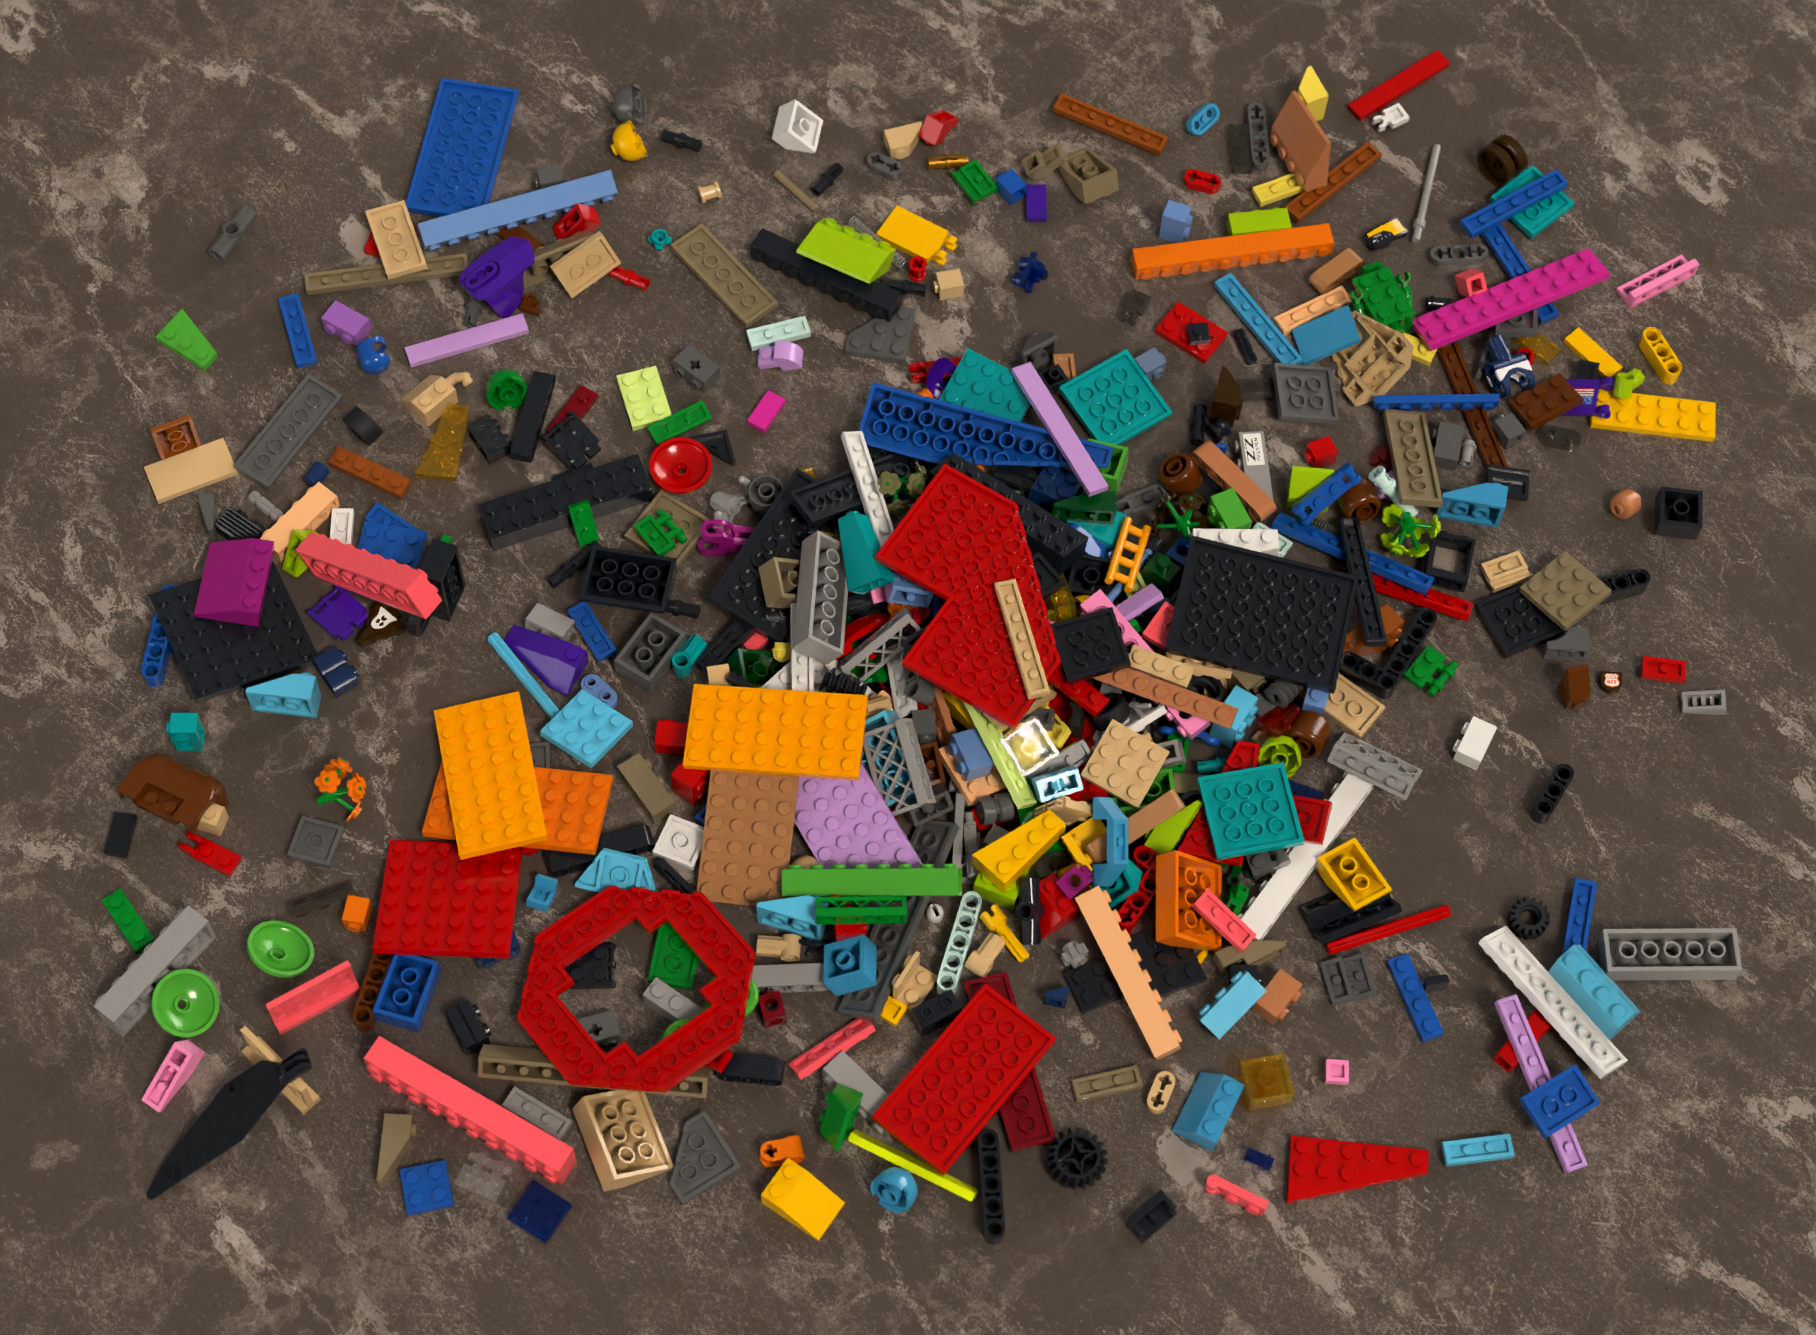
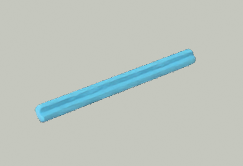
(523, 675)

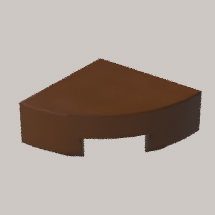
(530, 305)

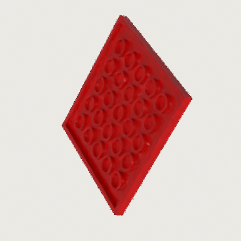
(445, 903)

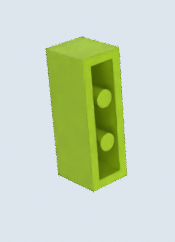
(1257, 221)

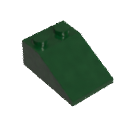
(755, 665)

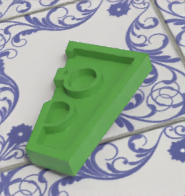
(187, 341)

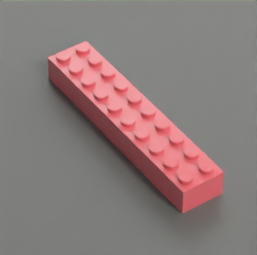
(470, 1111)

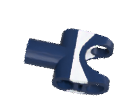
(1507, 367)

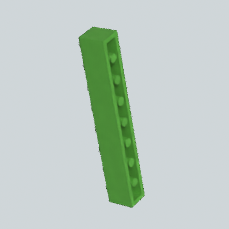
(872, 882)

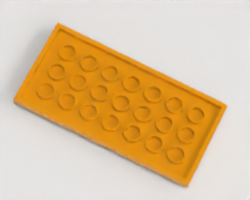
(776, 732)
(490, 775)

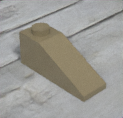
(395, 1142)

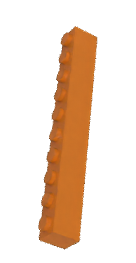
(1232, 251)

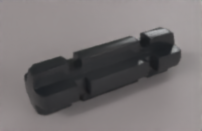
(1245, 346)

